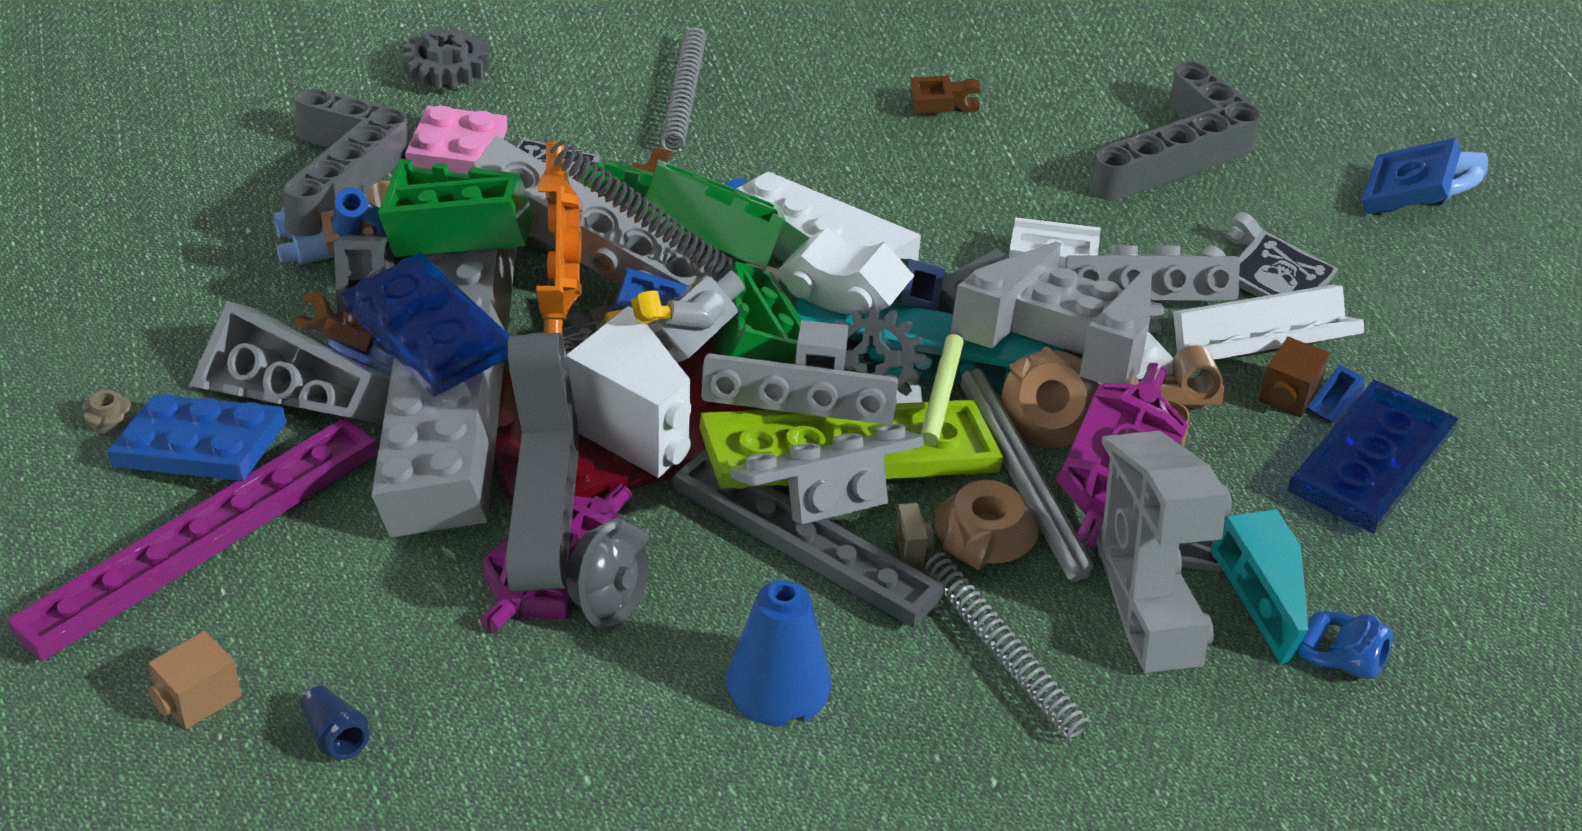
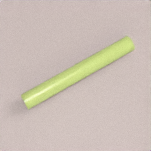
(941, 390)

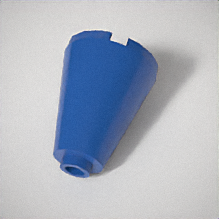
(779, 658)

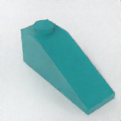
(1267, 574)

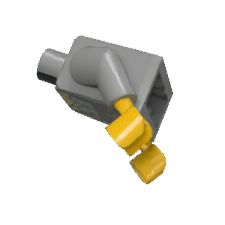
(690, 316)

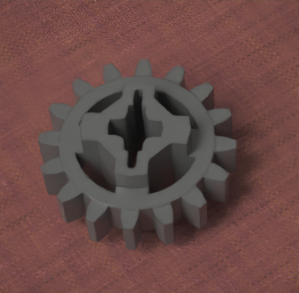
(446, 57)
(876, 336)

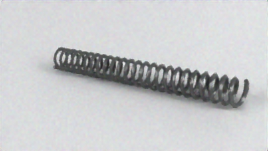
(704, 259)

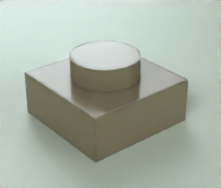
(913, 536)

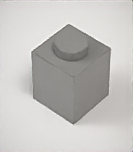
(822, 345)

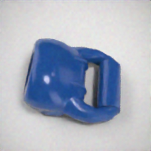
(1359, 648)

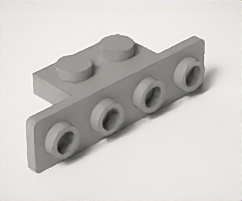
(1173, 273)
(799, 389)
(833, 476)

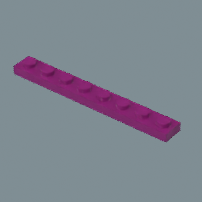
(189, 539)

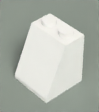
(631, 394)

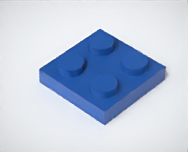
(1411, 176)

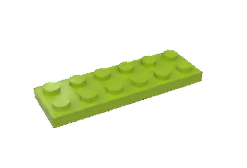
(962, 448)

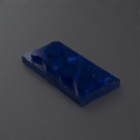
(427, 323)
(1373, 455)

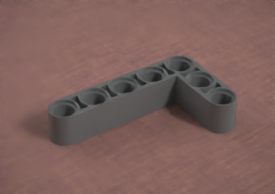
(1215, 130)
(362, 148)
(546, 463)

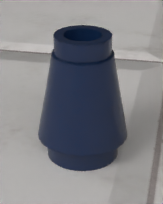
(335, 724)

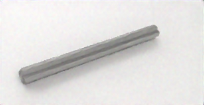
(1028, 478)

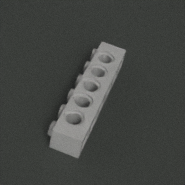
(607, 235)

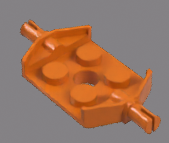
(564, 263)

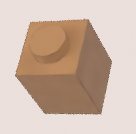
(193, 680)

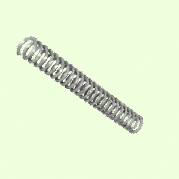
(675, 99)
(1058, 712)

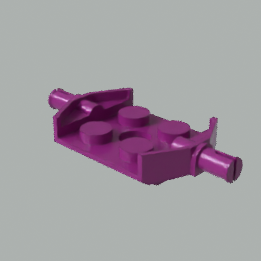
(1113, 411)
(546, 604)

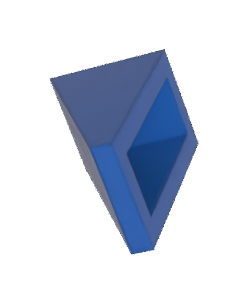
(1337, 394)

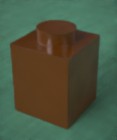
(1294, 376)

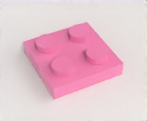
(453, 137)

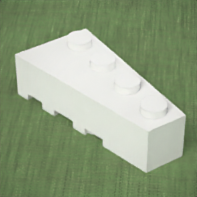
(810, 212)

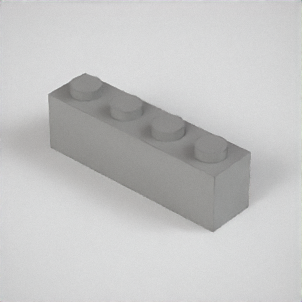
(281, 365)

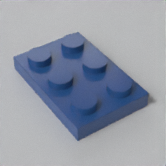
(197, 437)

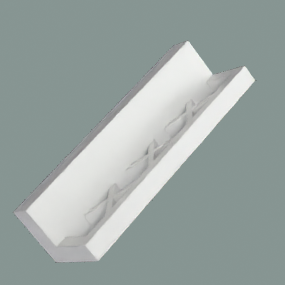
(1266, 322)

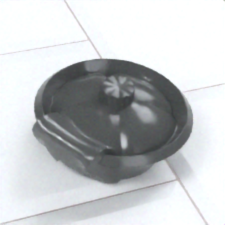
(608, 572)

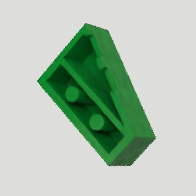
(454, 211)
(718, 213)
(765, 320)

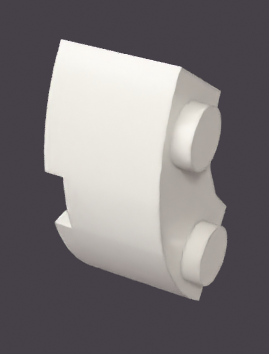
(844, 274)

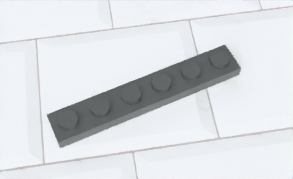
(817, 544)

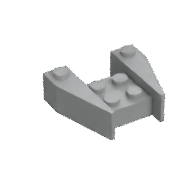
(1058, 308)
(1153, 504)

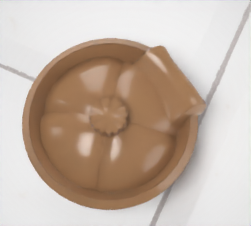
(1047, 397)
(986, 524)

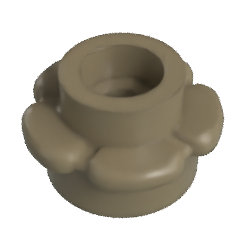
(106, 411)

